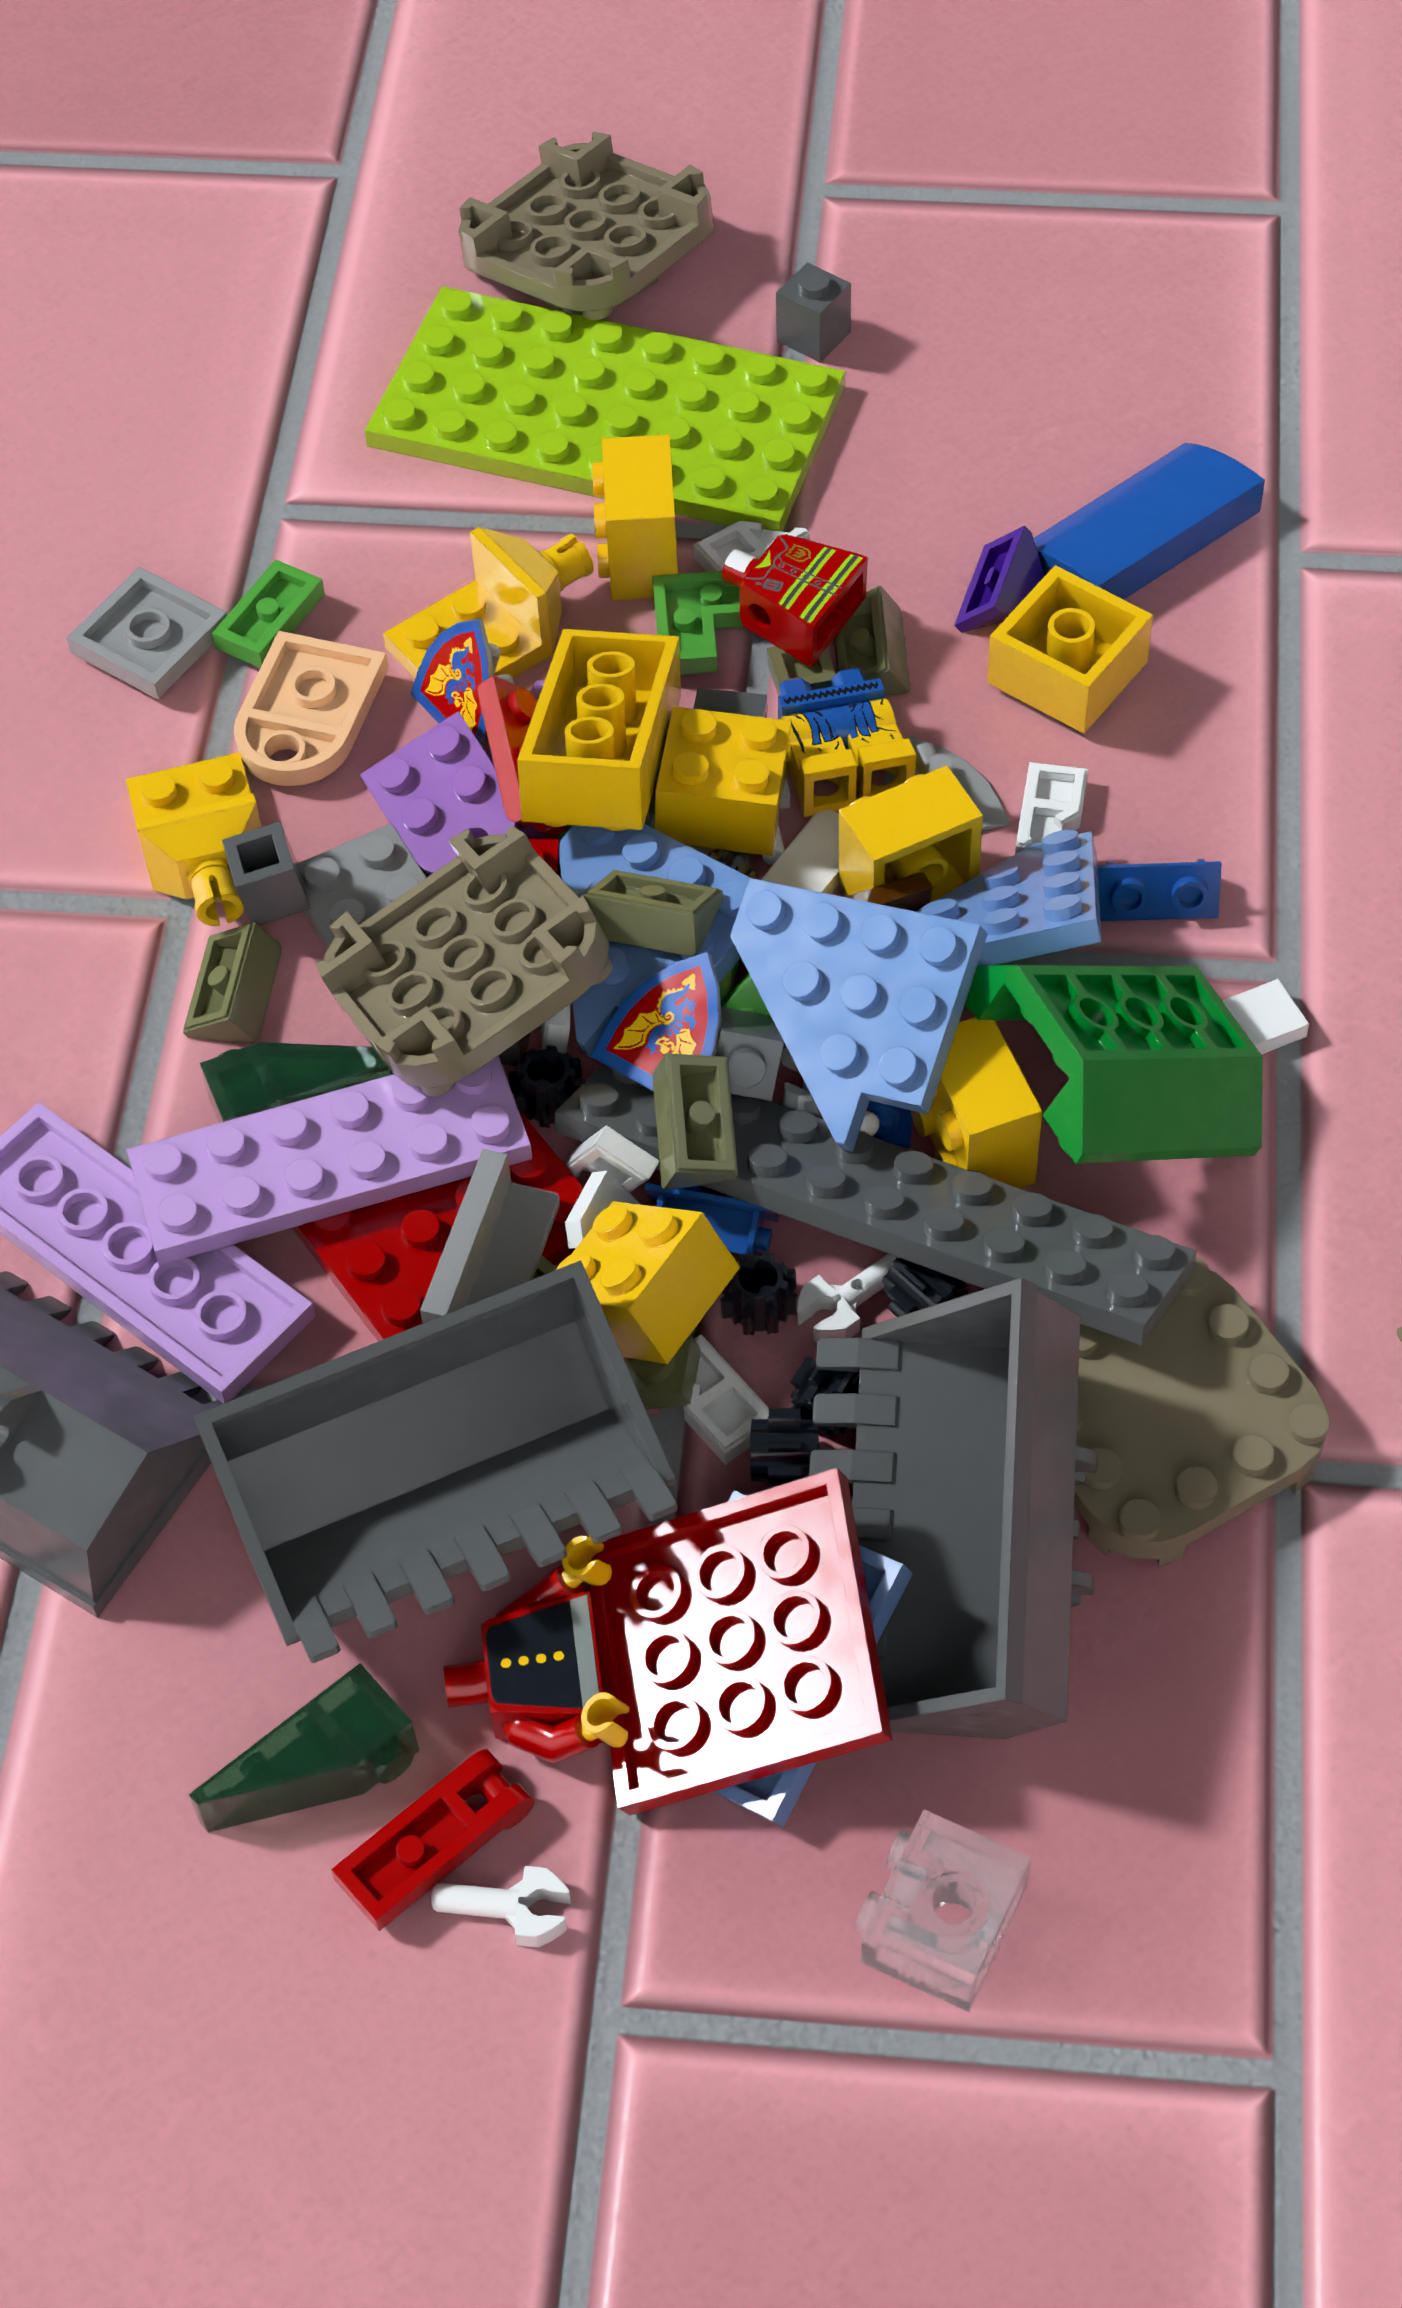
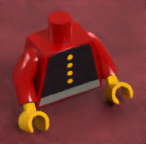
(545, 1666)

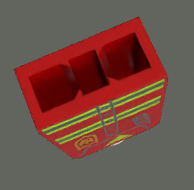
(798, 593)

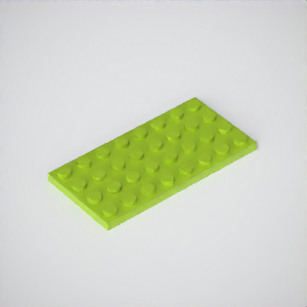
(540, 388)

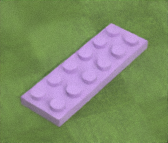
(320, 1159)
(84, 1222)

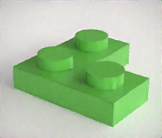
(692, 609)

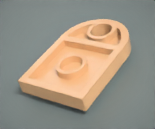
(307, 701)

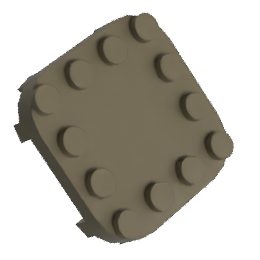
(586, 227)
(465, 961)
(1190, 1423)

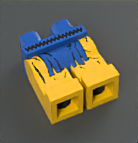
(842, 738)

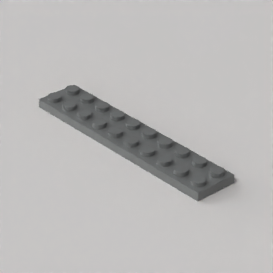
(917, 1207)

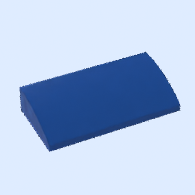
(1153, 520)

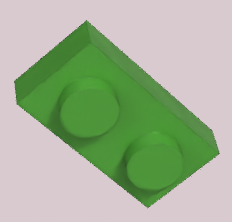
(271, 605)

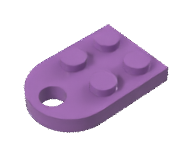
(439, 790)

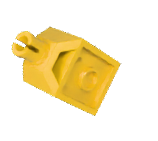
(513, 594)
(181, 830)

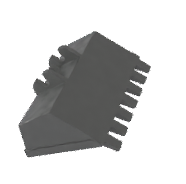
(87, 1449)
(436, 1458)
(972, 1487)

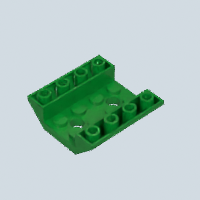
(1146, 1056)

